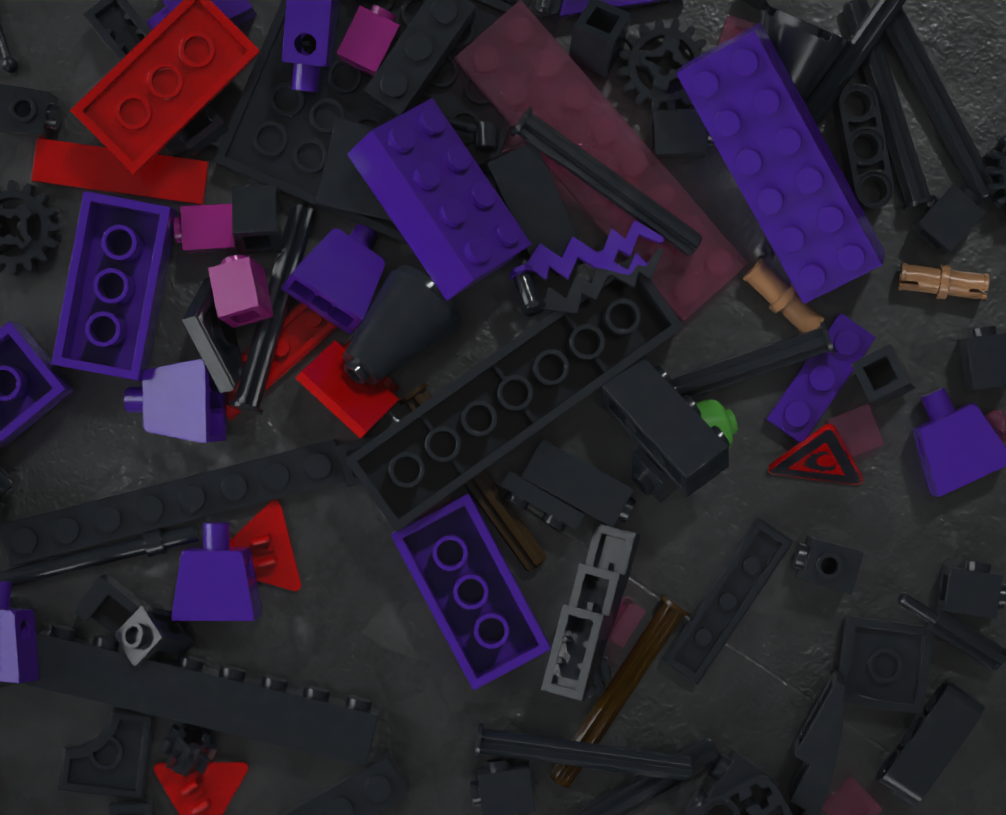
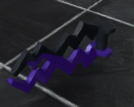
(602, 261)

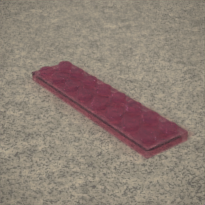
(524, 67)

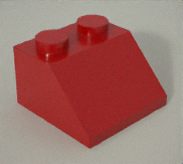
(354, 404)

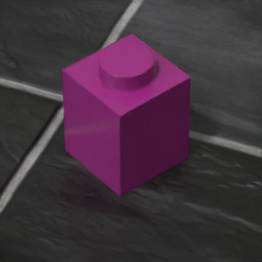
(369, 39)
(205, 228)
(240, 291)

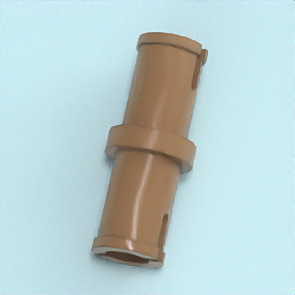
(943, 281)
(782, 297)

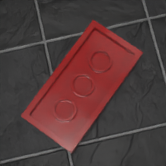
(165, 82)

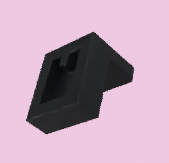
(152, 631)

